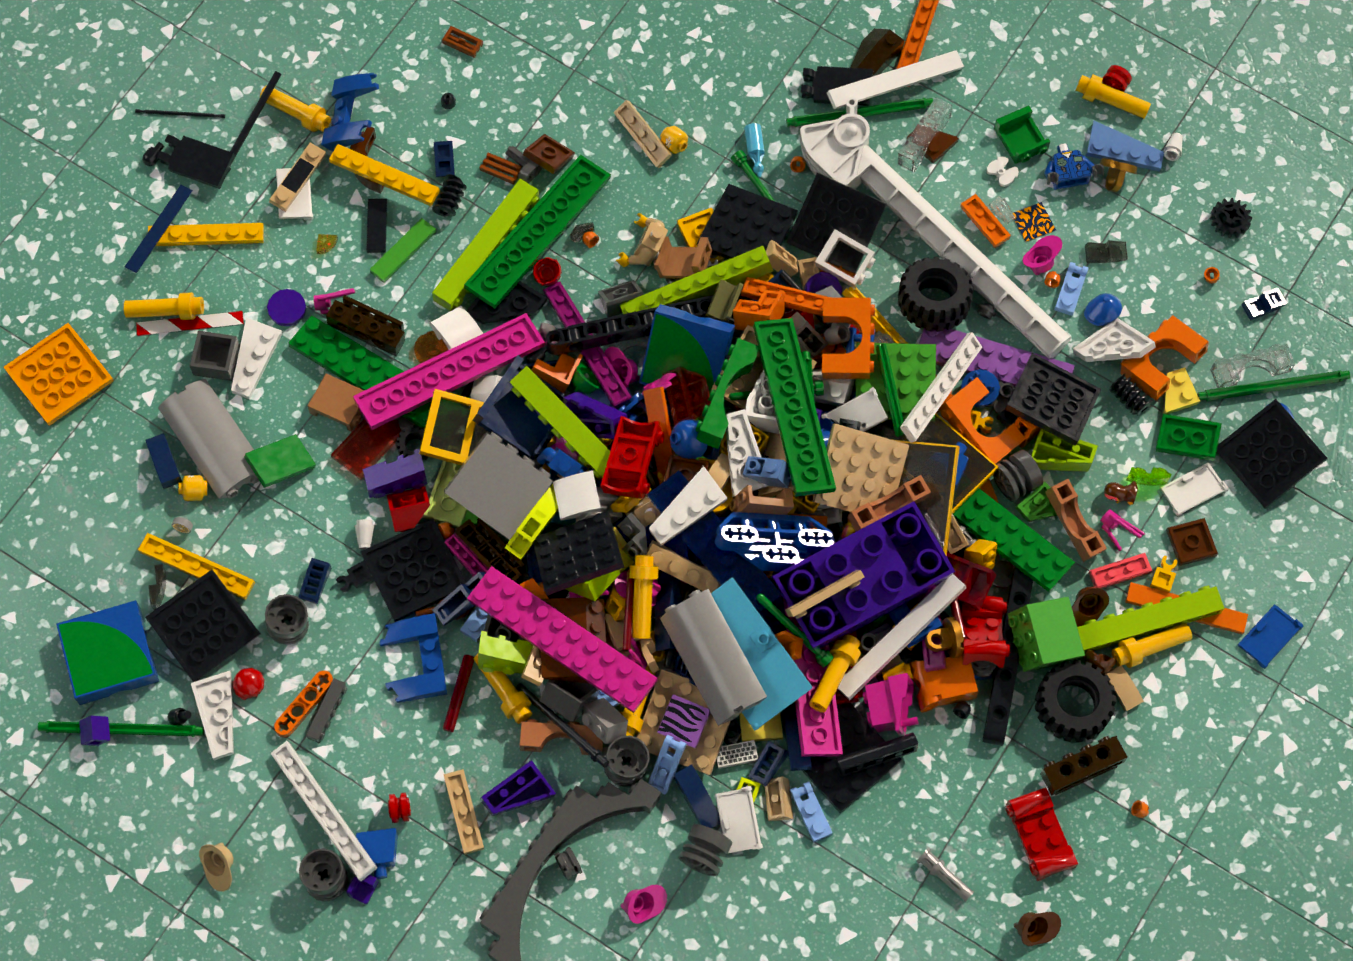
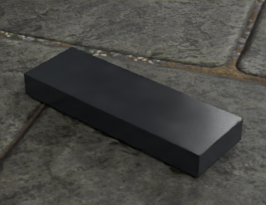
(376, 226)

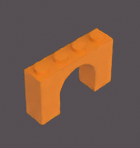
(1170, 335)
(856, 363)
(958, 414)

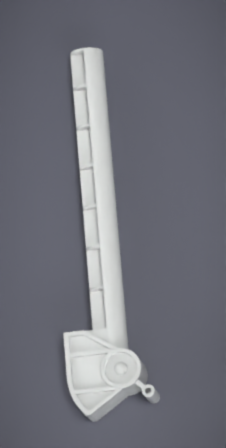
(843, 153)

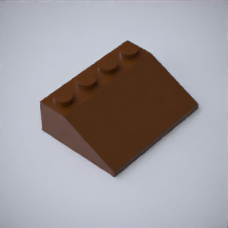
(585, 613)

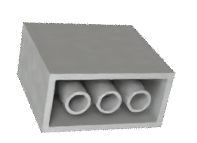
(498, 484)

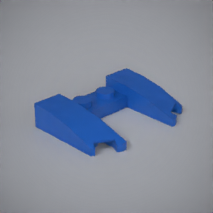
(345, 91)
(433, 680)

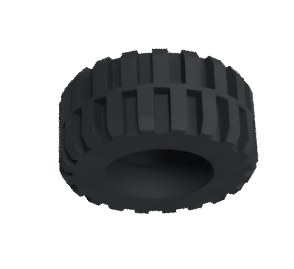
(932, 313)
(1086, 678)

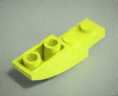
(533, 524)

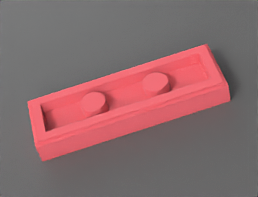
(1120, 571)

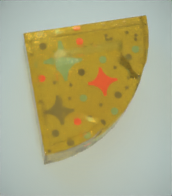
(326, 243)

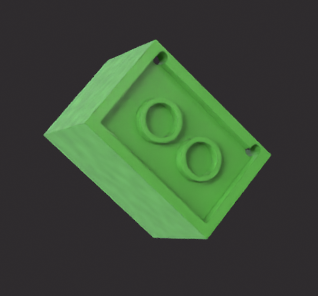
(1045, 634)

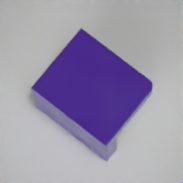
(94, 730)
(362, 890)

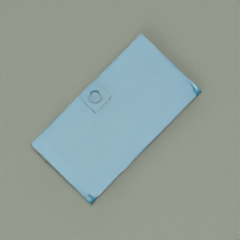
(767, 657)

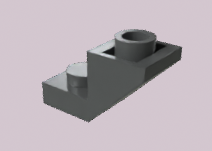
(636, 533)

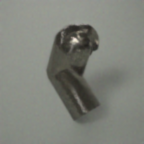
(579, 230)

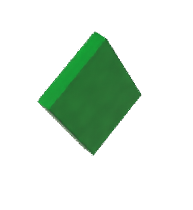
(1188, 437)
(279, 460)

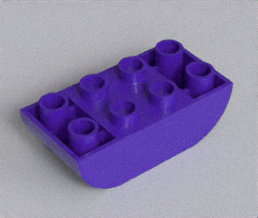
(897, 563)

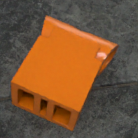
(944, 685)

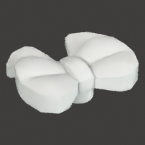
(1005, 176)

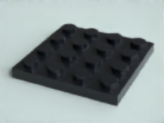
(839, 208)
(746, 222)
(1053, 399)
(1270, 453)
(577, 553)
(413, 569)
(202, 625)
(855, 736)

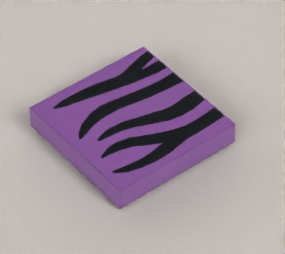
(684, 721)

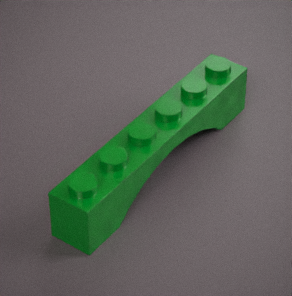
(715, 423)

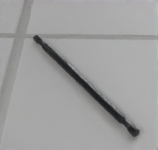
(179, 113)

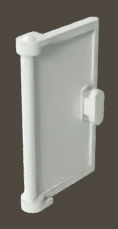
(302, 205)
(863, 408)
(1195, 491)
(739, 819)

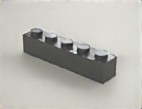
(327, 710)

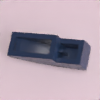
(163, 461)
(456, 602)
(697, 797)

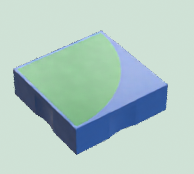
(686, 342)
(107, 652)

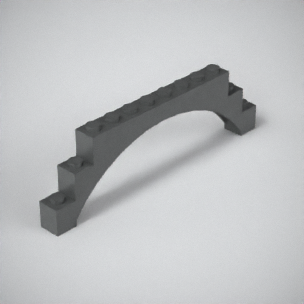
(575, 814)

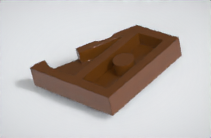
(939, 145)

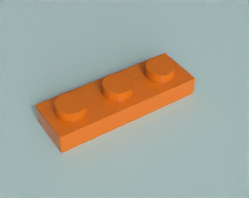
(985, 221)

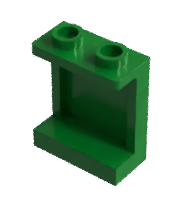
(1021, 135)

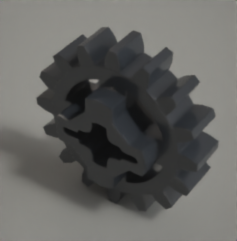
(1222, 217)

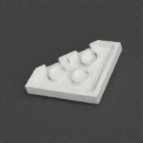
(1114, 342)

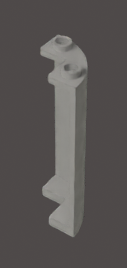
(210, 437)
(713, 656)

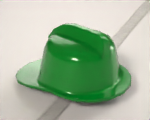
(585, 379)

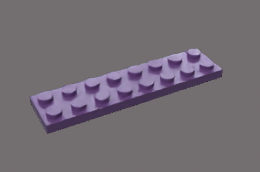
(999, 359)

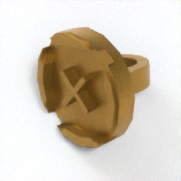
(1116, 173)
(950, 637)

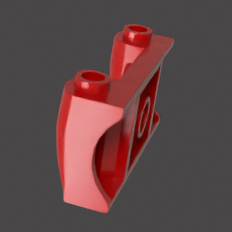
(631, 458)
(985, 632)
(1041, 834)

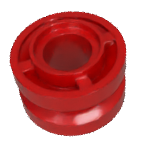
(1117, 78)
(399, 807)

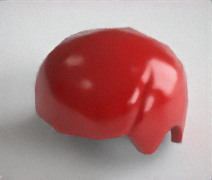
(547, 271)
(248, 683)

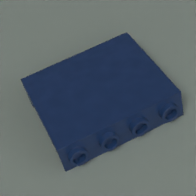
(512, 419)

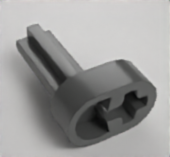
(530, 168)

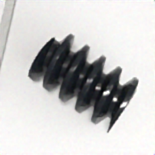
(449, 196)
(1130, 395)

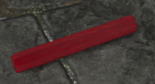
(458, 693)

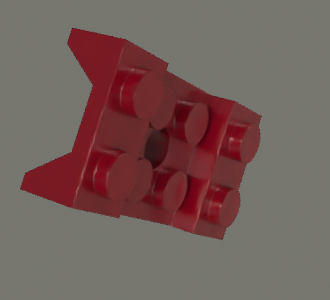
(975, 577)

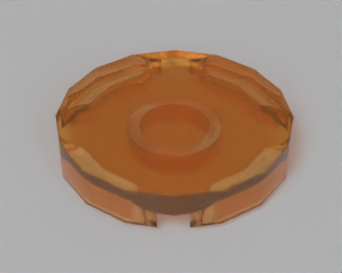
(428, 347)

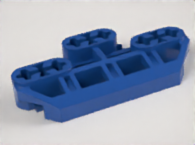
(774, 546)

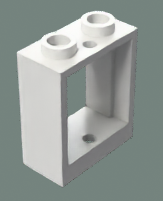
(827, 251)

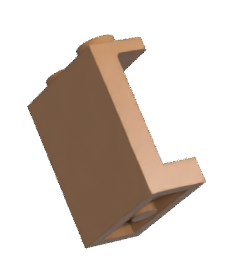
(336, 402)
(747, 503)

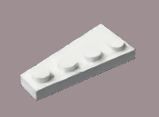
(254, 354)
(740, 445)
(690, 505)
(216, 712)

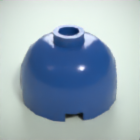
(684, 440)

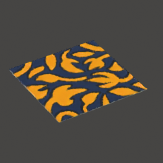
(1033, 222)

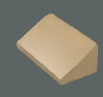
(781, 259)
(778, 799)

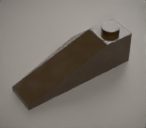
(878, 50)

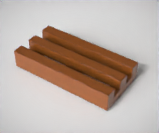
(463, 46)
(515, 168)

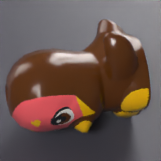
(1119, 493)

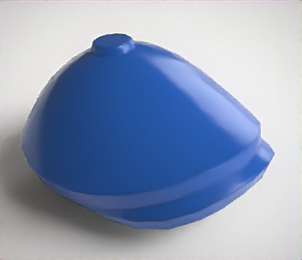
(1103, 309)

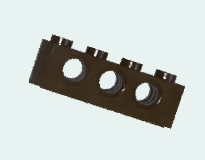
(366, 326)
(486, 551)
(1107, 747)

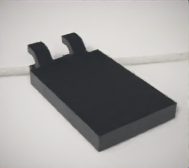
(830, 78)
(197, 160)

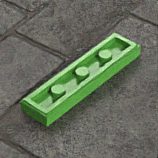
(402, 250)

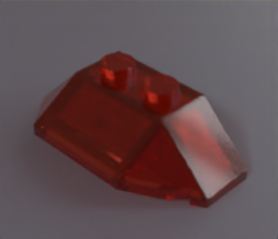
(687, 395)

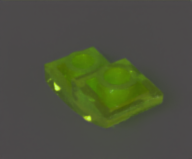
(1156, 477)

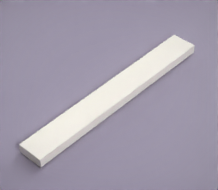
(896, 79)
(941, 387)
(900, 636)
(324, 811)

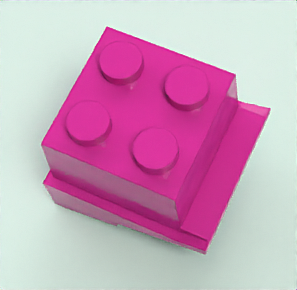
(890, 704)

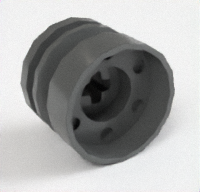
(1018, 475)
(286, 608)
(625, 750)
(705, 851)
(320, 864)

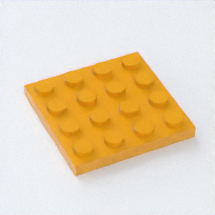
(58, 374)

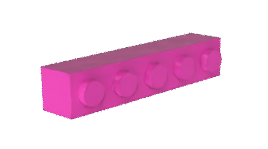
(464, 556)

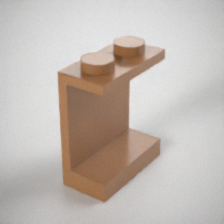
(682, 261)

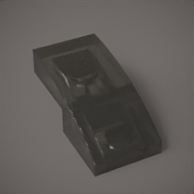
(1106, 253)
(157, 591)

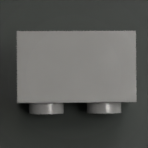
(604, 720)

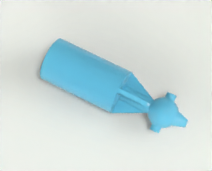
(755, 146)

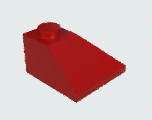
(408, 508)

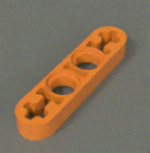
(306, 705)

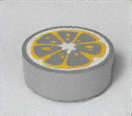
(182, 525)

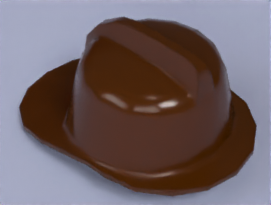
(1089, 604)
(1038, 927)

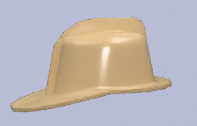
(217, 864)

